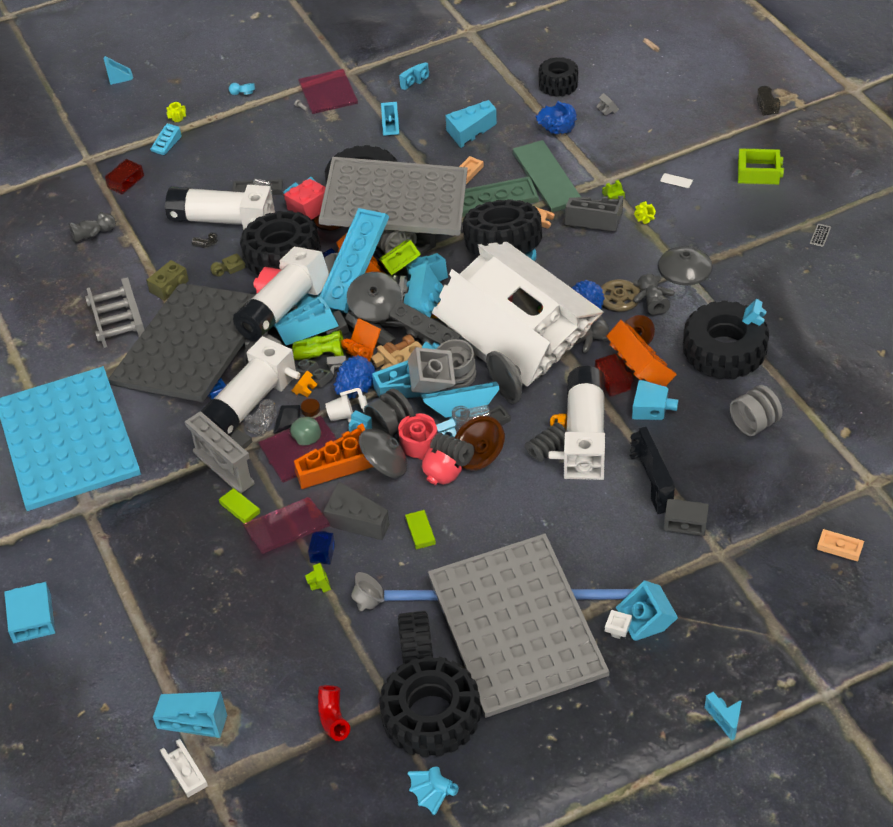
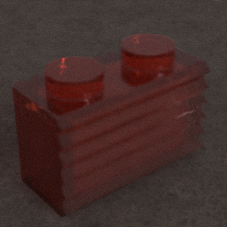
(124, 176)
(616, 376)

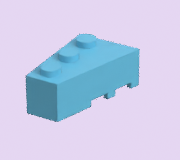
(191, 713)

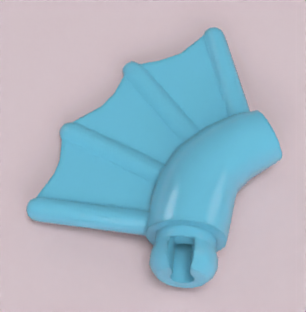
(431, 788)

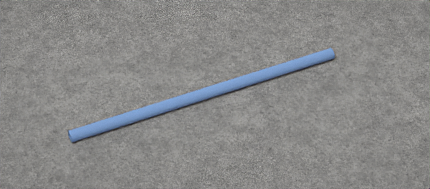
(580, 594)

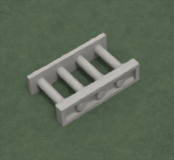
(128, 302)

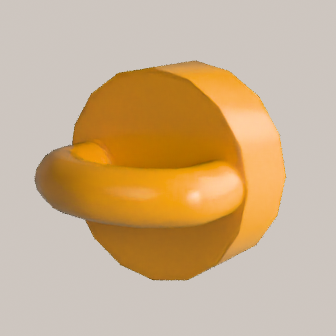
(562, 419)

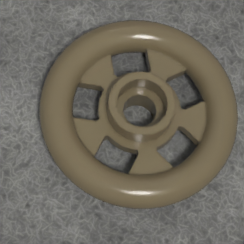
(619, 295)

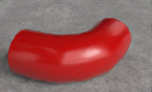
(330, 713)

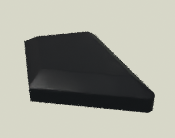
(286, 416)

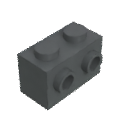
(686, 517)

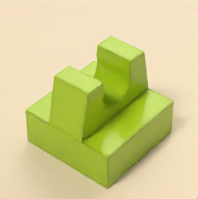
(614, 190)
(318, 578)

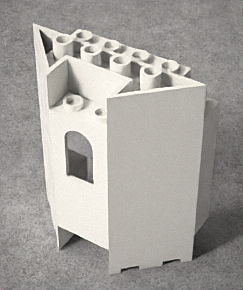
(480, 311)

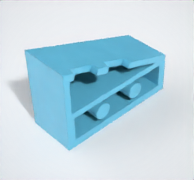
(470, 121)
(423, 289)
(306, 321)
(394, 377)

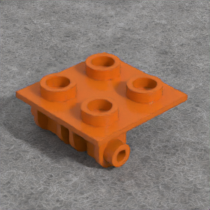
(362, 340)

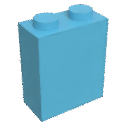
(29, 612)

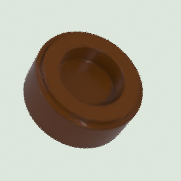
(310, 407)

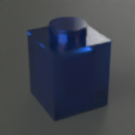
(321, 547)

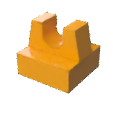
(303, 383)

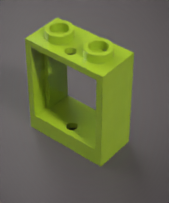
(760, 175)
(405, 252)

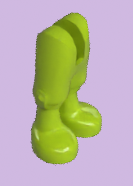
(317, 345)

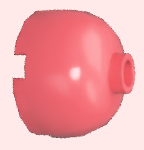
(439, 468)

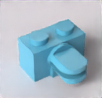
(436, 263)

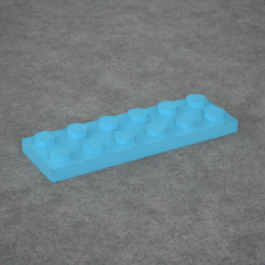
(353, 257)

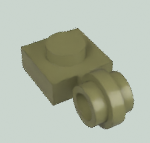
(231, 264)

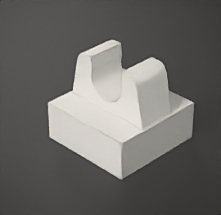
(618, 624)

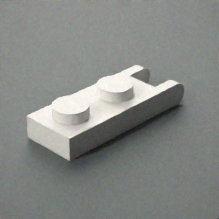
(184, 769)

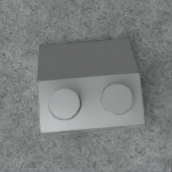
(430, 370)

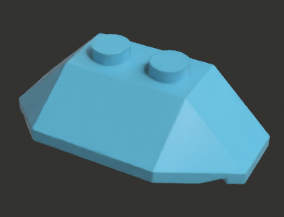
(469, 396)

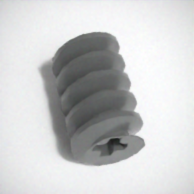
(546, 441)
(455, 448)

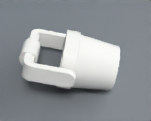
(341, 407)

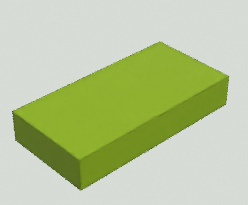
(239, 506)
(420, 529)

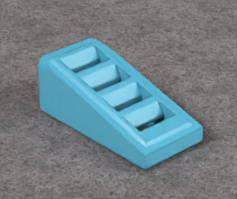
(169, 134)

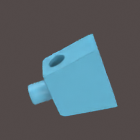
(652, 401)

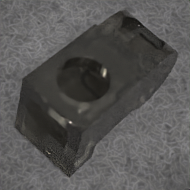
(766, 101)

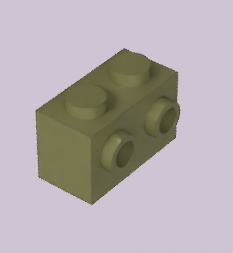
(167, 279)

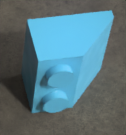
(649, 610)

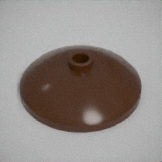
(487, 438)

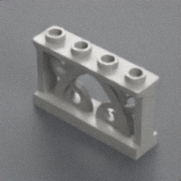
(220, 452)

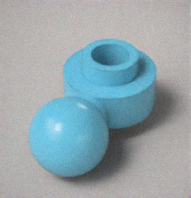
(235, 88)

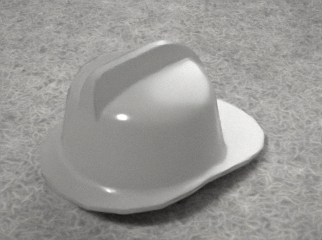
(367, 592)

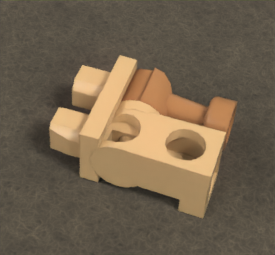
(394, 354)

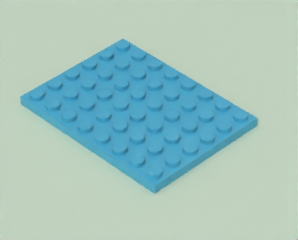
(66, 438)

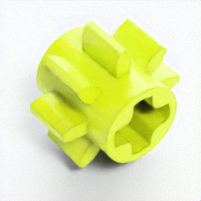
(176, 111)
(644, 212)

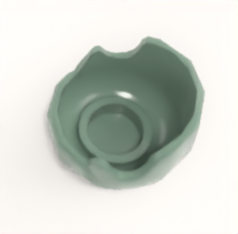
(305, 430)

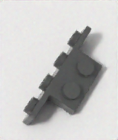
(421, 326)

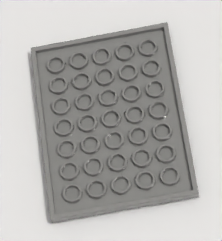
(411, 194)

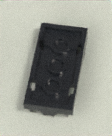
(661, 482)

